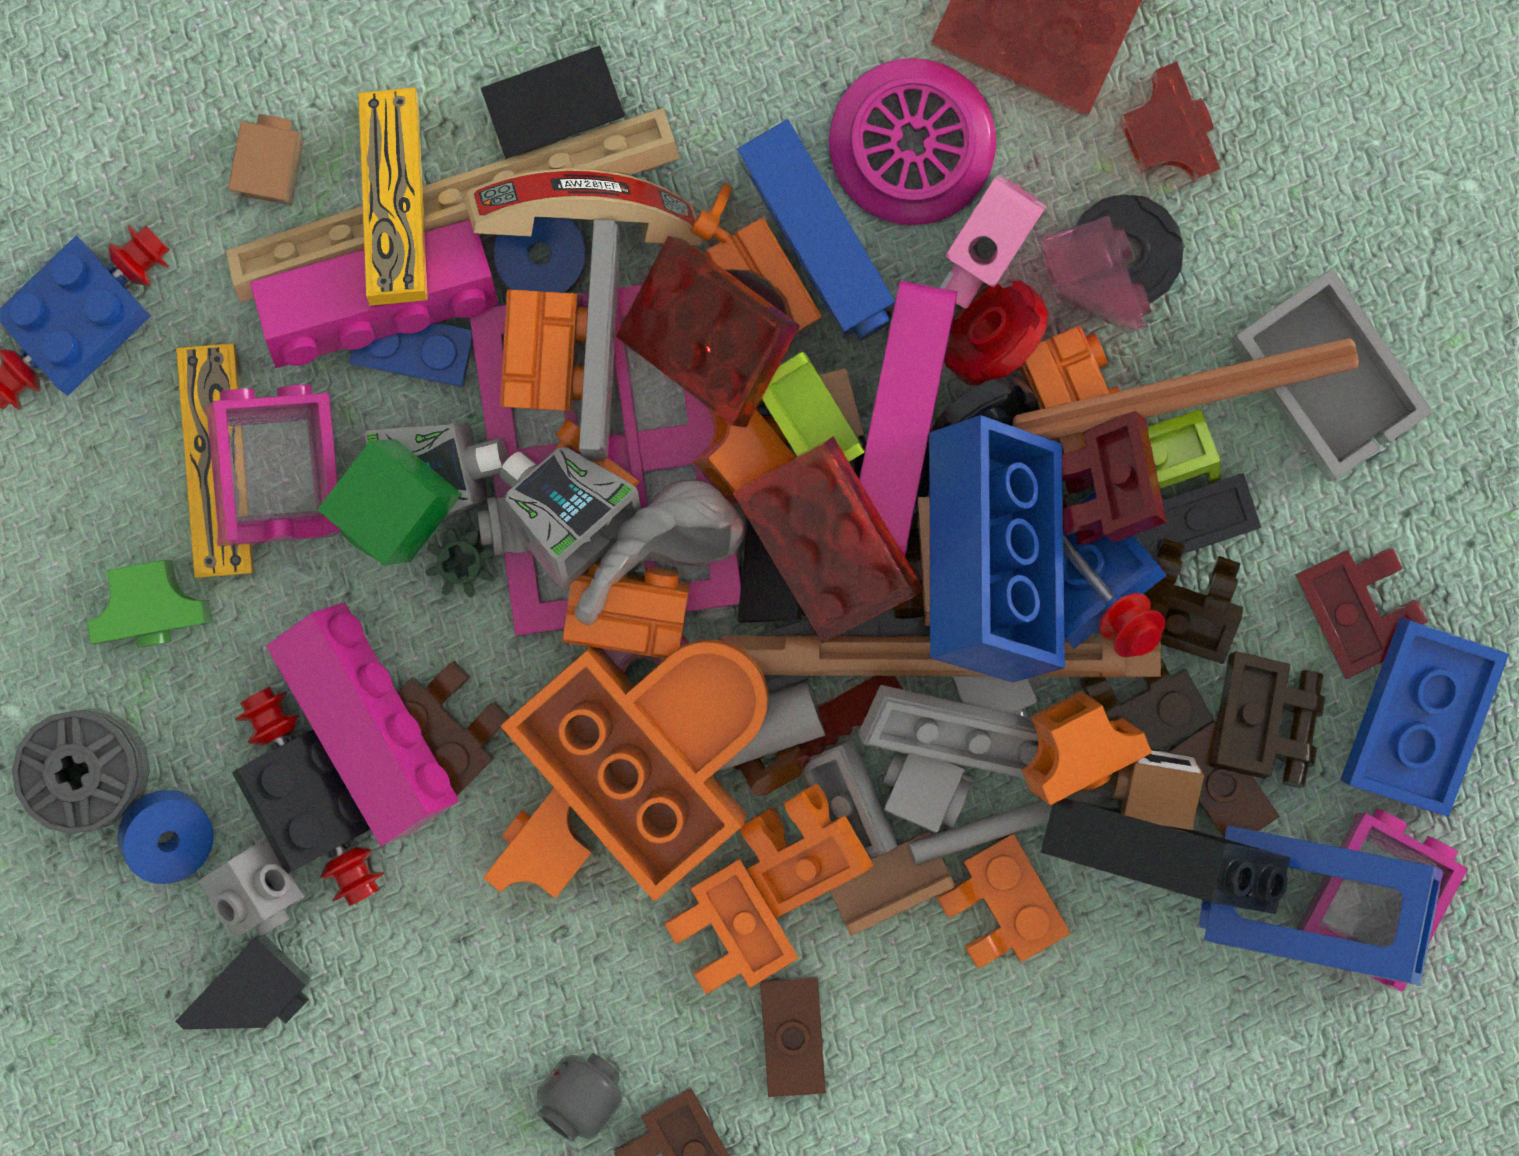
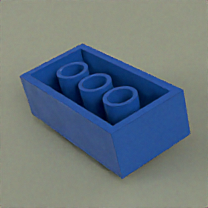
(996, 550)

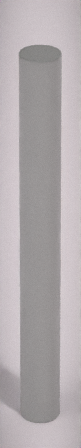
(996, 826)

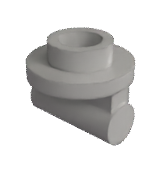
(496, 529)

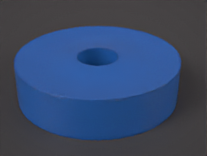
(558, 273)
(152, 817)

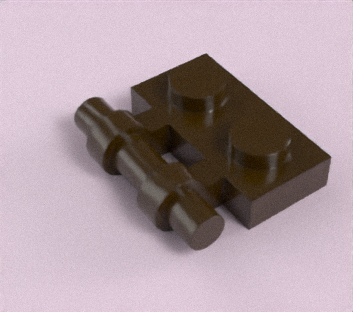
(1252, 714)

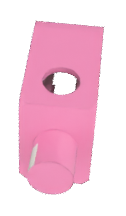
(1002, 215)

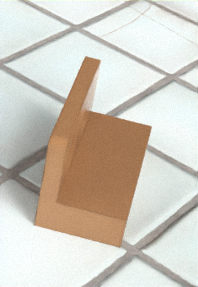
(890, 887)

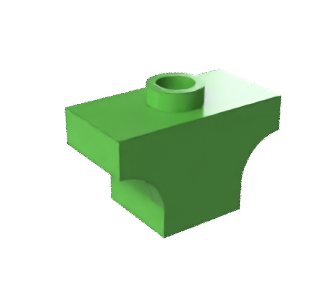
(146, 606)

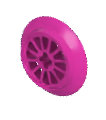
(896, 202)

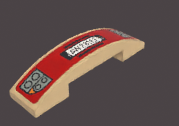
(514, 201)

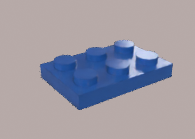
(1424, 717)

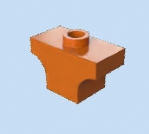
(741, 452)
(1079, 748)
(540, 849)

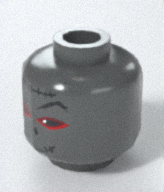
(579, 1096)

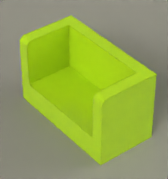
(807, 409)
(1184, 449)

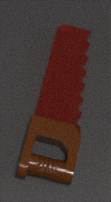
(837, 719)

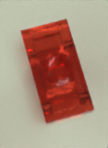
(1171, 128)

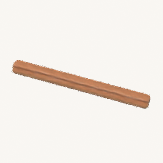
(1192, 389)

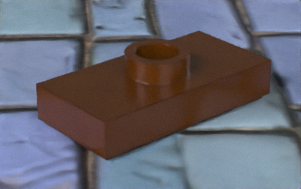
(1226, 795)
(792, 1036)

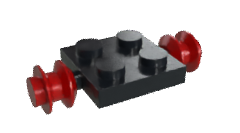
(303, 799)

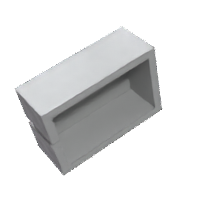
(1343, 409)

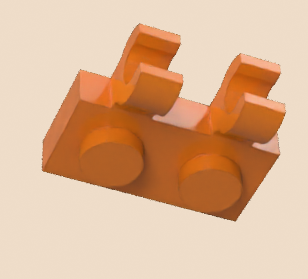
(811, 865)
(1014, 897)
(743, 924)

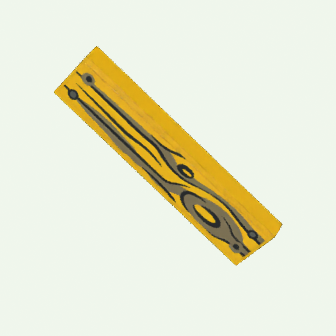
(392, 196)
(202, 376)

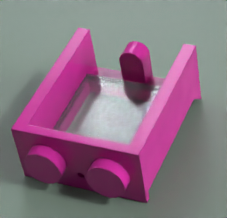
(271, 465)
(1371, 911)

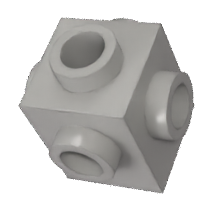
(251, 891)

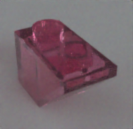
(1092, 275)

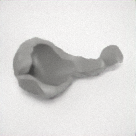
(680, 526)

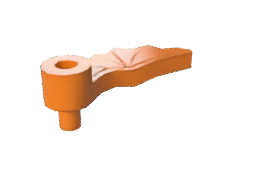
(707, 222)
(570, 436)

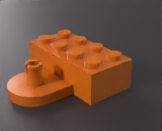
(646, 753)

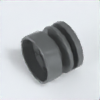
(115, 776)

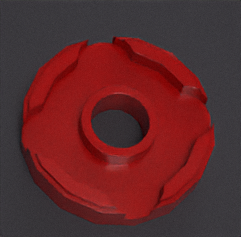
(1020, 324)

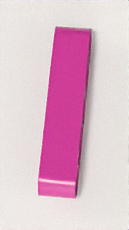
(906, 403)

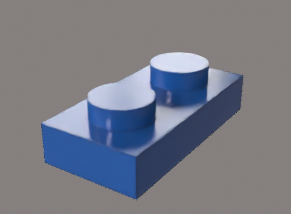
(433, 354)

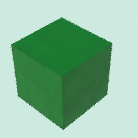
(389, 502)

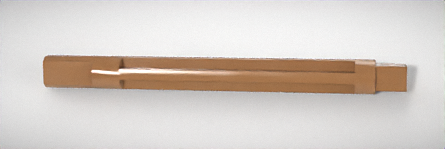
(911, 657)

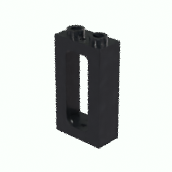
(1166, 856)

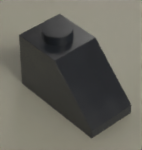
(250, 991)

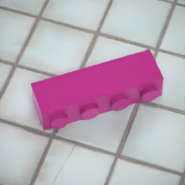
(327, 306)
(362, 723)

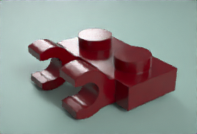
(1124, 478)
(1347, 611)

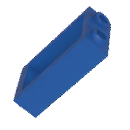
(817, 231)
(1399, 962)

